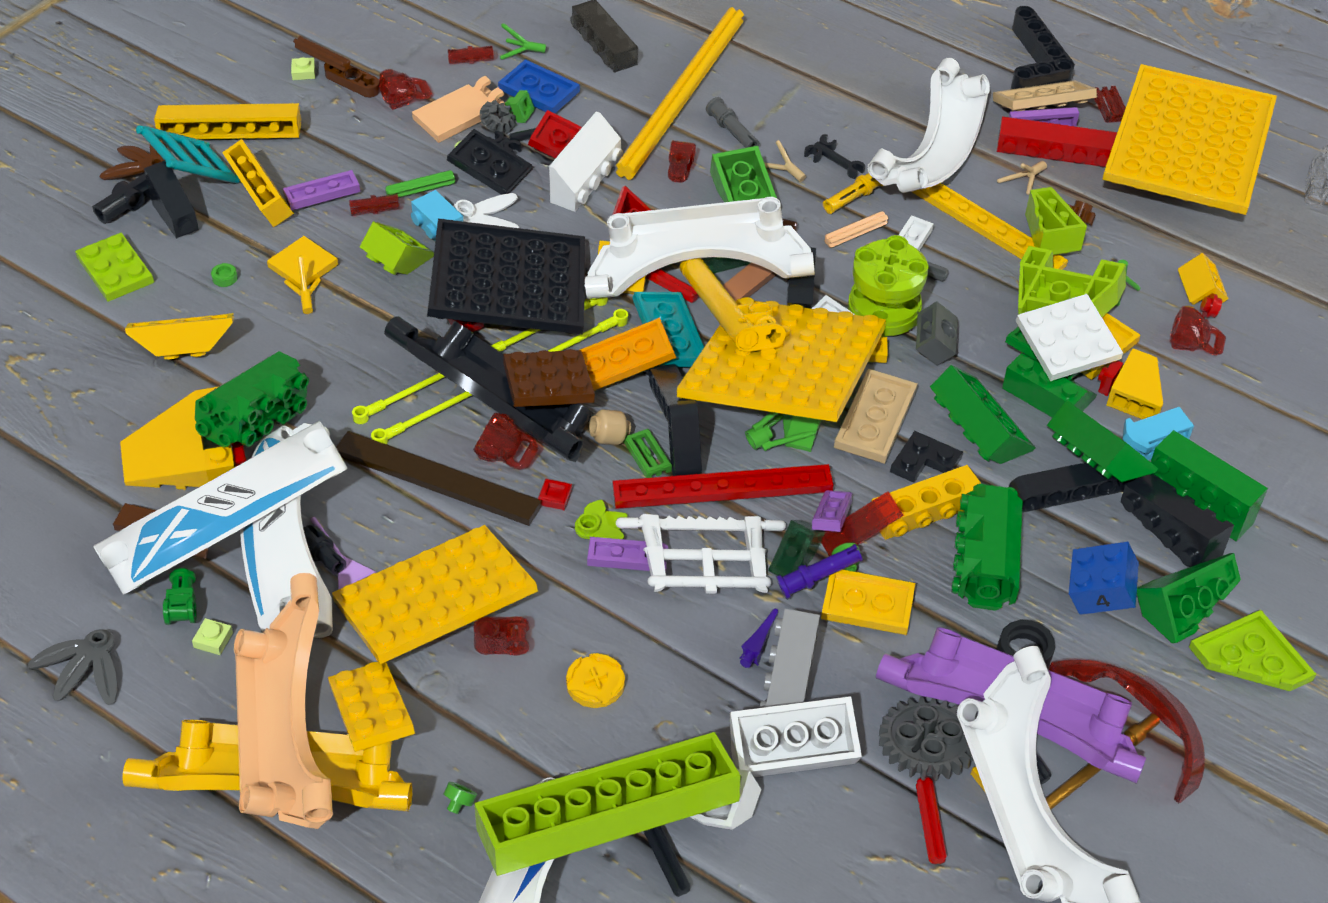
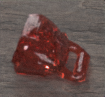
(400, 89)
(1193, 332)
(502, 441)

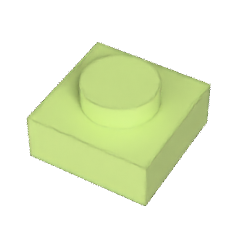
(303, 68)
(212, 636)

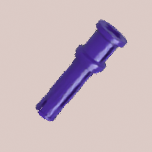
(806, 576)

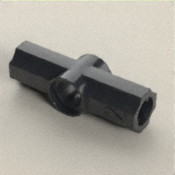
(123, 197)

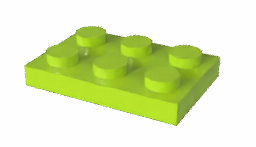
(114, 267)

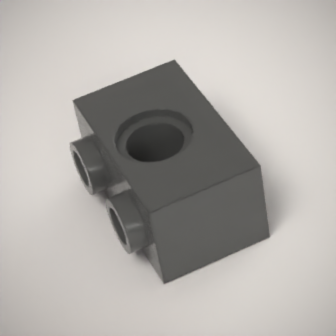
(936, 333)

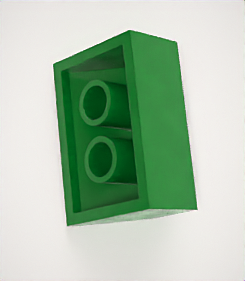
(1031, 384)

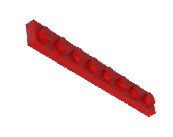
(722, 486)

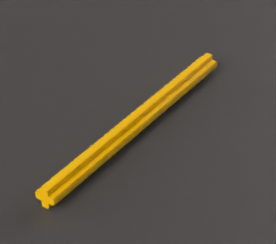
(679, 94)

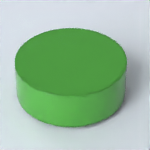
(224, 275)

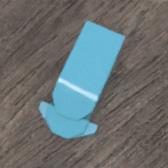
(1151, 431)

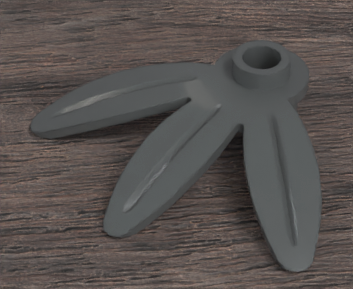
(93, 649)

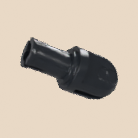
(322, 549)

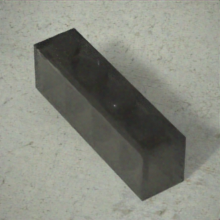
(604, 35)

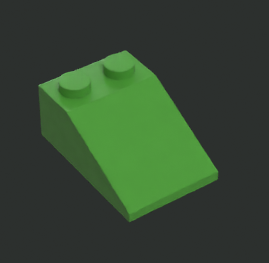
(741, 175)

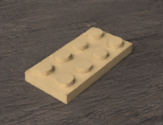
(1043, 95)
(875, 416)

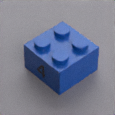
(1104, 578)

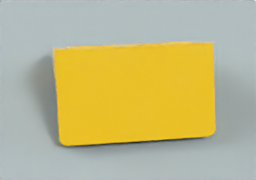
(1201, 279)

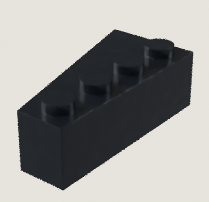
(1175, 520)

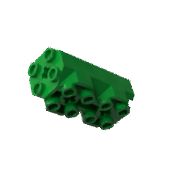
(250, 401)
(988, 547)

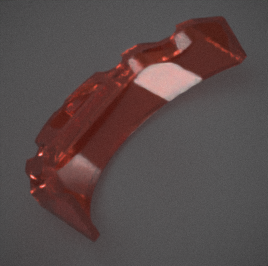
(1156, 700)

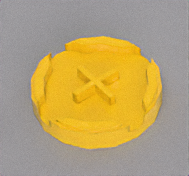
(595, 680)

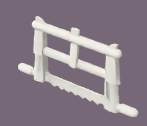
(656, 554)

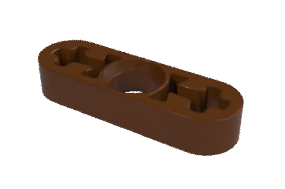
(364, 84)

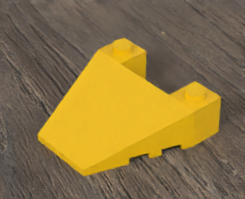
(173, 451)

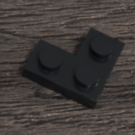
(923, 452)

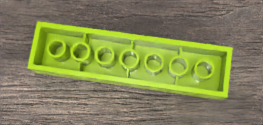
(606, 803)

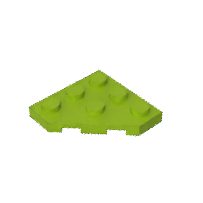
(1255, 652)

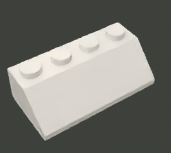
(584, 163)
(795, 737)

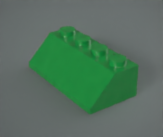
(980, 416)
(1098, 445)

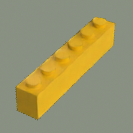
(230, 120)

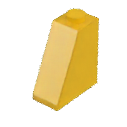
(1137, 386)

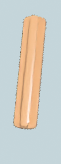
(856, 229)

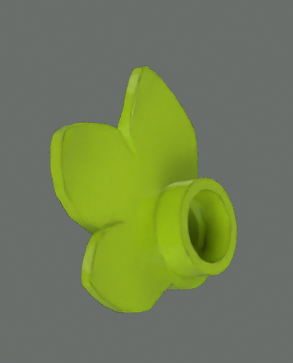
(601, 522)

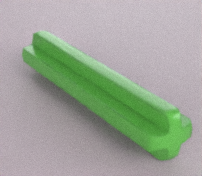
(421, 184)

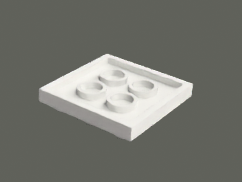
(1069, 337)

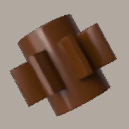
(1084, 210)

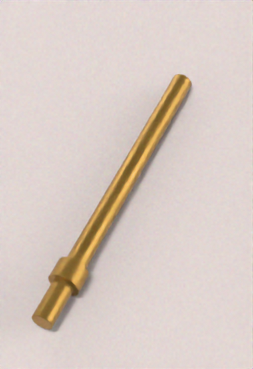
(1136, 733)

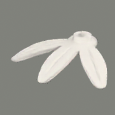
(479, 212)

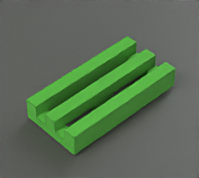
(655, 468)

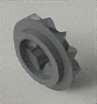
(493, 122)

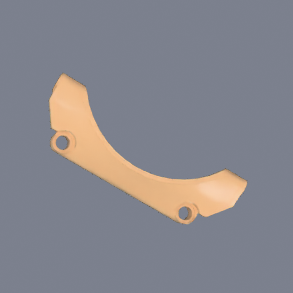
(272, 734)

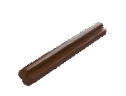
(322, 54)

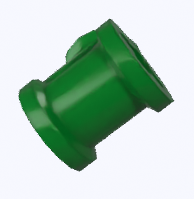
(180, 600)

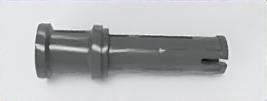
(727, 119)

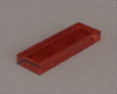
(863, 523)

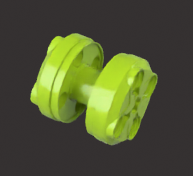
(889, 283)

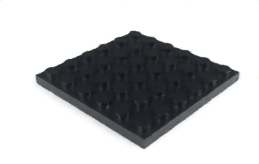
(508, 277)

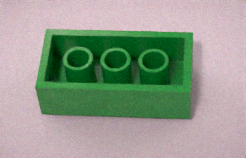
(1209, 482)

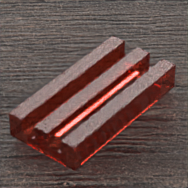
(1114, 102)

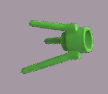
(761, 434)

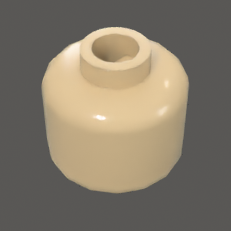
(609, 427)

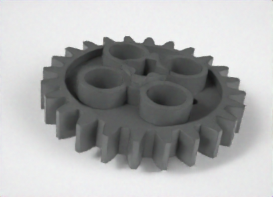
(925, 739)

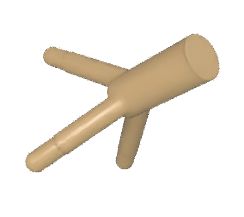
(789, 166)
(1030, 172)

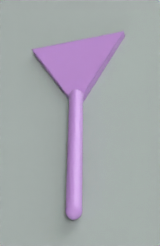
(353, 571)

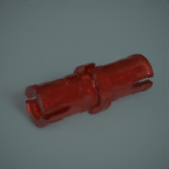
(470, 54)
(374, 204)

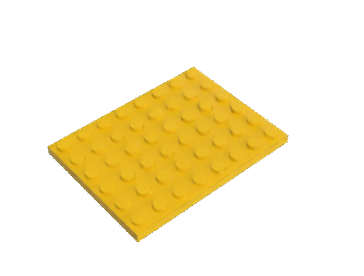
(1191, 139)
(801, 377)

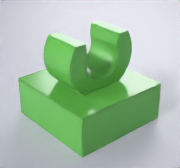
(521, 106)

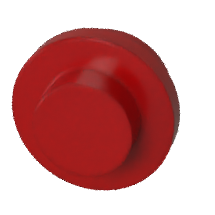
(1211, 305)

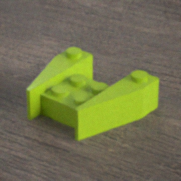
(1044, 285)

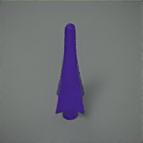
(755, 644)

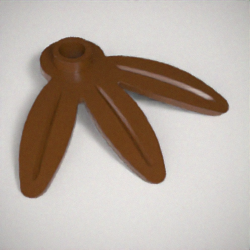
(141, 158)

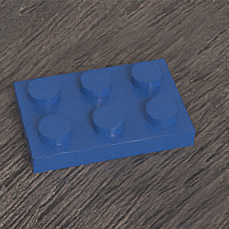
(544, 87)

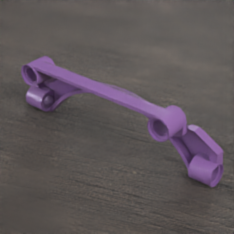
(1072, 712)

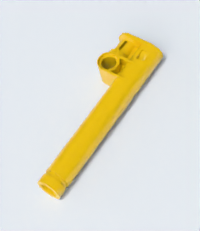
(745, 324)

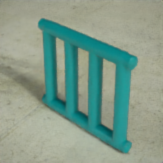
(185, 163)

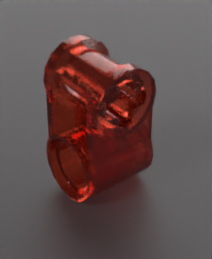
(681, 160)
(501, 635)

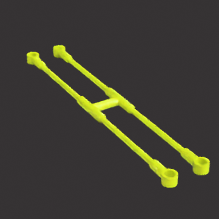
(362, 413)

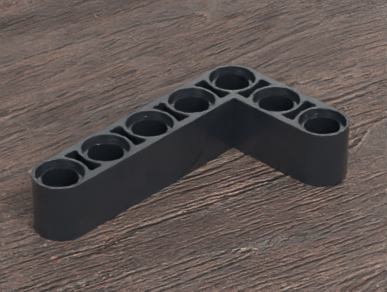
(1051, 60)
(681, 419)

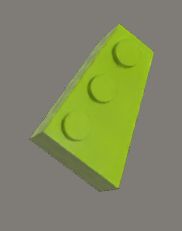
(1053, 222)

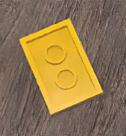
(868, 601)

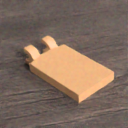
(456, 110)

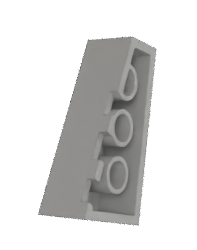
(791, 658)

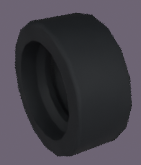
(1028, 630)

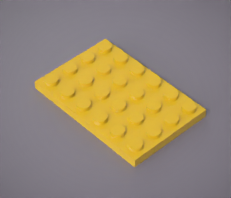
(433, 593)

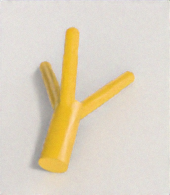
(304, 293)

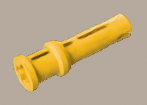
(834, 202)

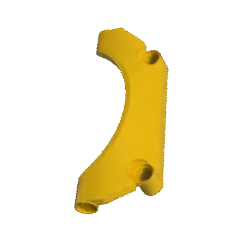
(211, 762)

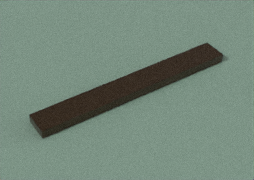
(439, 478)

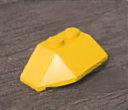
(180, 335)

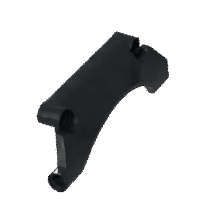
(482, 373)

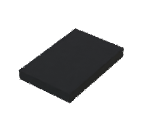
(489, 162)

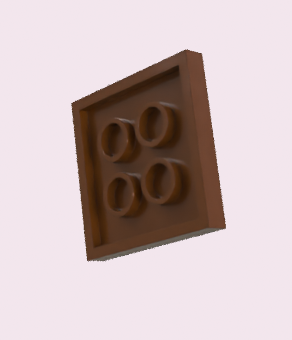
(548, 378)

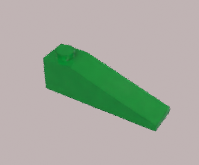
(1184, 598)

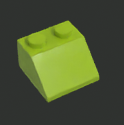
(394, 249)

